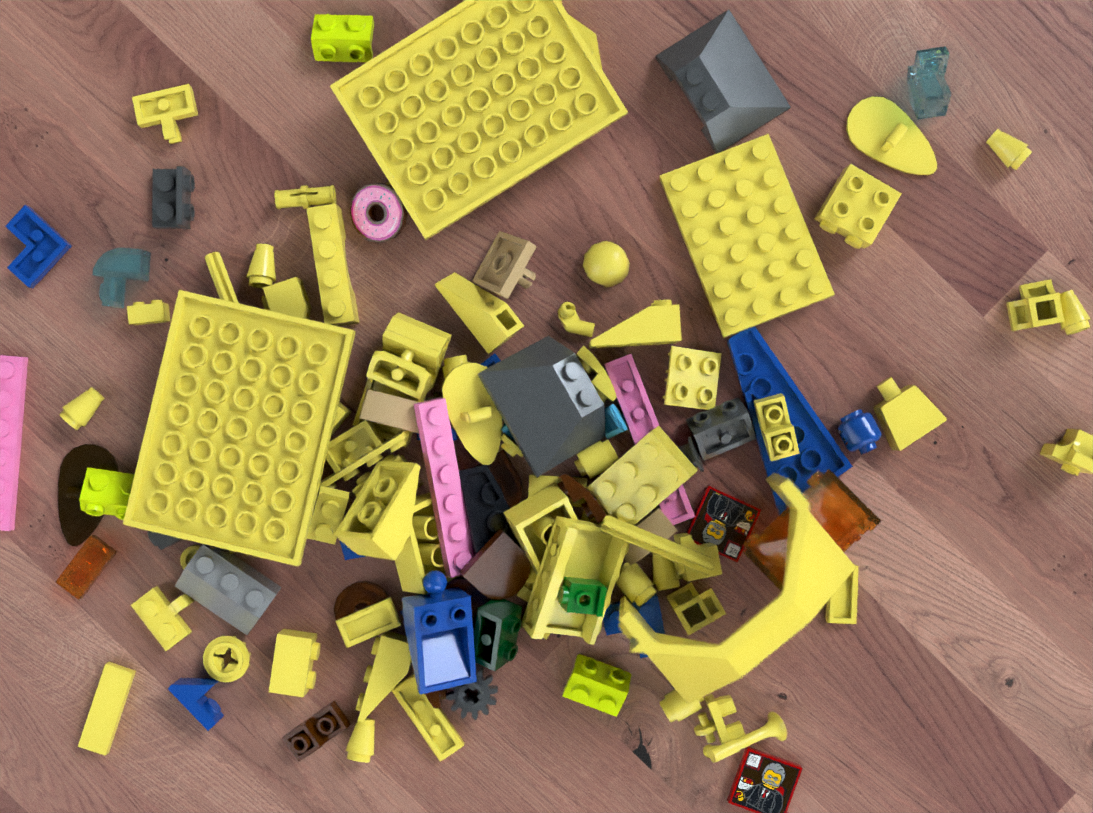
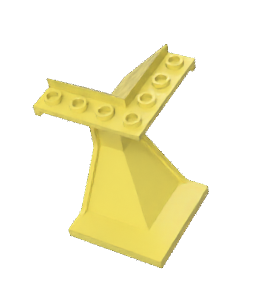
(811, 576)

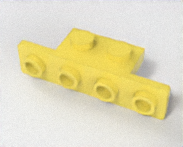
(356, 447)

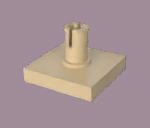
(506, 265)

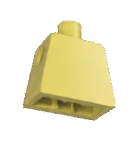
(905, 414)

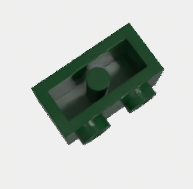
(497, 633)

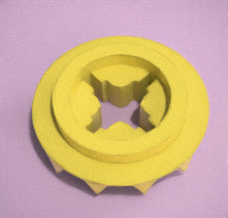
(214, 663)

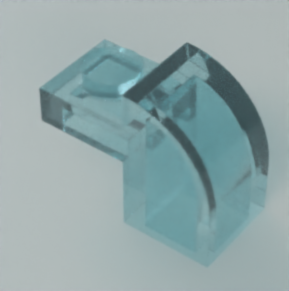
(927, 85)
(116, 268)

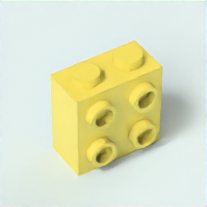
(857, 207)

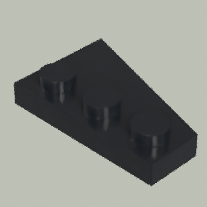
(484, 506)

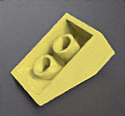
(651, 326)
(382, 511)
(534, 520)

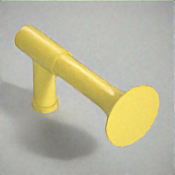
(773, 728)

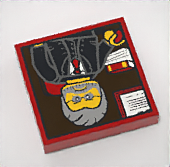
(723, 522)
(764, 782)

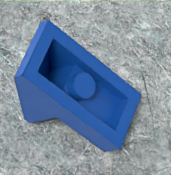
(192, 695)

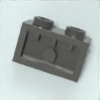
(172, 198)
(721, 428)

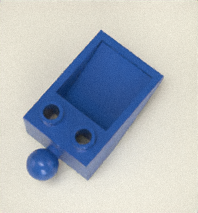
(440, 643)

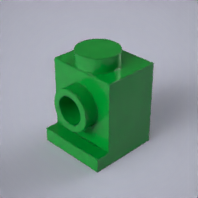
(574, 588)

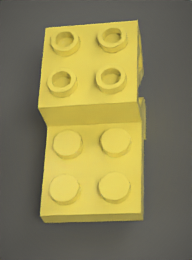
(405, 365)

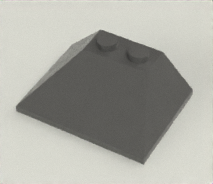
(723, 81)
(546, 403)

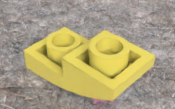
(601, 381)
(776, 427)

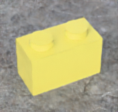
(294, 663)

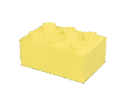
(642, 477)

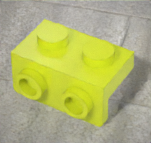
(342, 38)
(105, 492)
(597, 685)

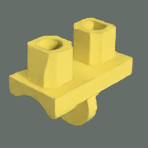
(719, 708)

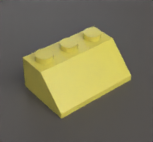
(421, 549)

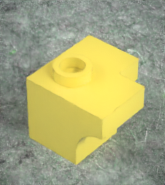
(1037, 306)
(1073, 452)
(707, 549)
(694, 609)

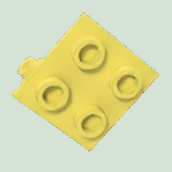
(692, 378)

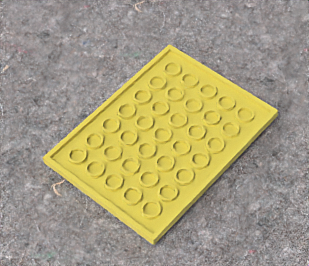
(477, 104)
(239, 428)

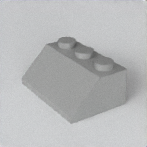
(227, 586)

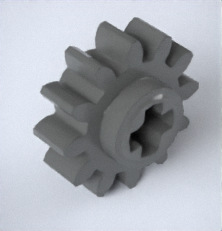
(472, 703)

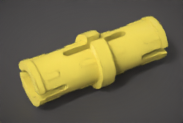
(305, 197)

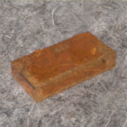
(86, 566)

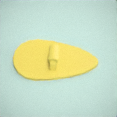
(890, 136)
(473, 412)

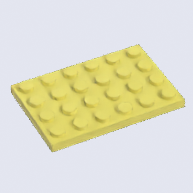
(746, 236)

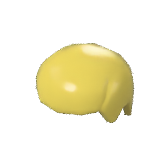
(606, 264)

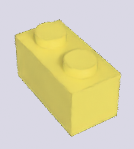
(148, 313)

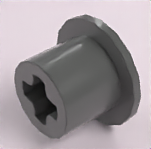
(691, 452)

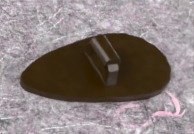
(74, 522)

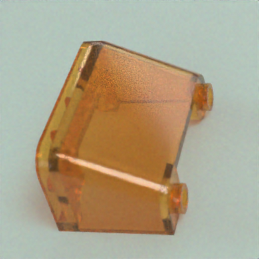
(831, 505)

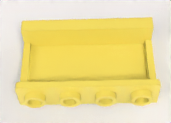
(573, 551)

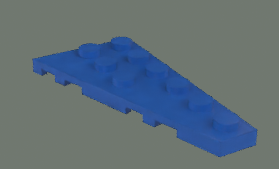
(764, 376)

